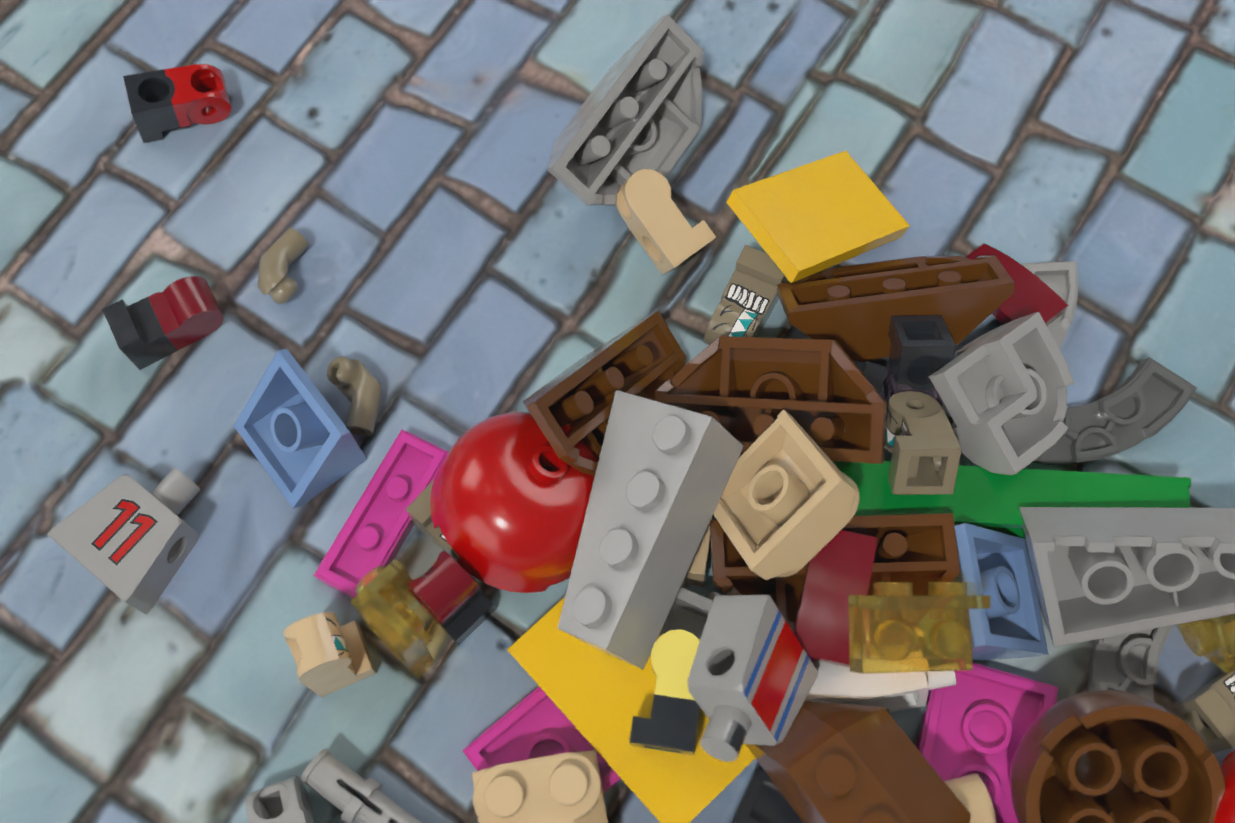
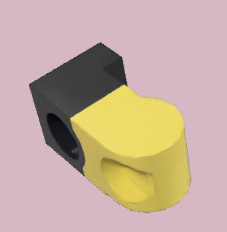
(674, 709)

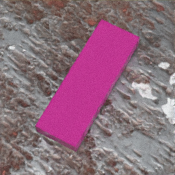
(379, 518)

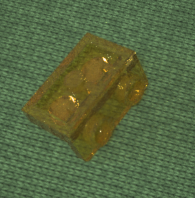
(385, 609)
(912, 631)

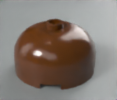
(1113, 762)

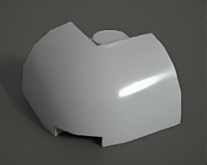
(1007, 395)

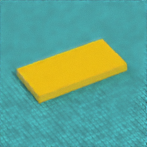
(600, 701)

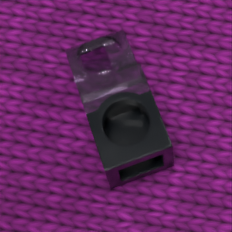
(917, 350)

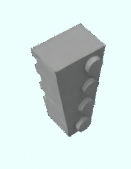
(644, 523)
(1129, 568)

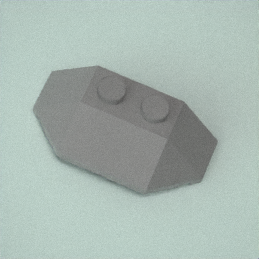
(634, 117)

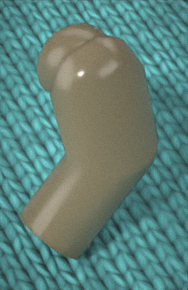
(275, 264)

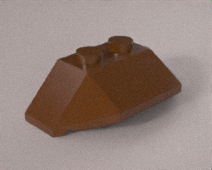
(858, 300)
(755, 378)
(584, 393)
(907, 550)
(856, 769)

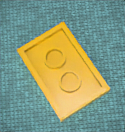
(817, 215)

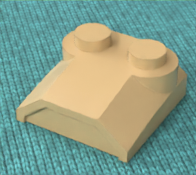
(784, 500)
(541, 790)

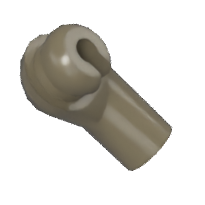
(360, 389)

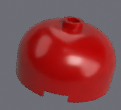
(511, 504)

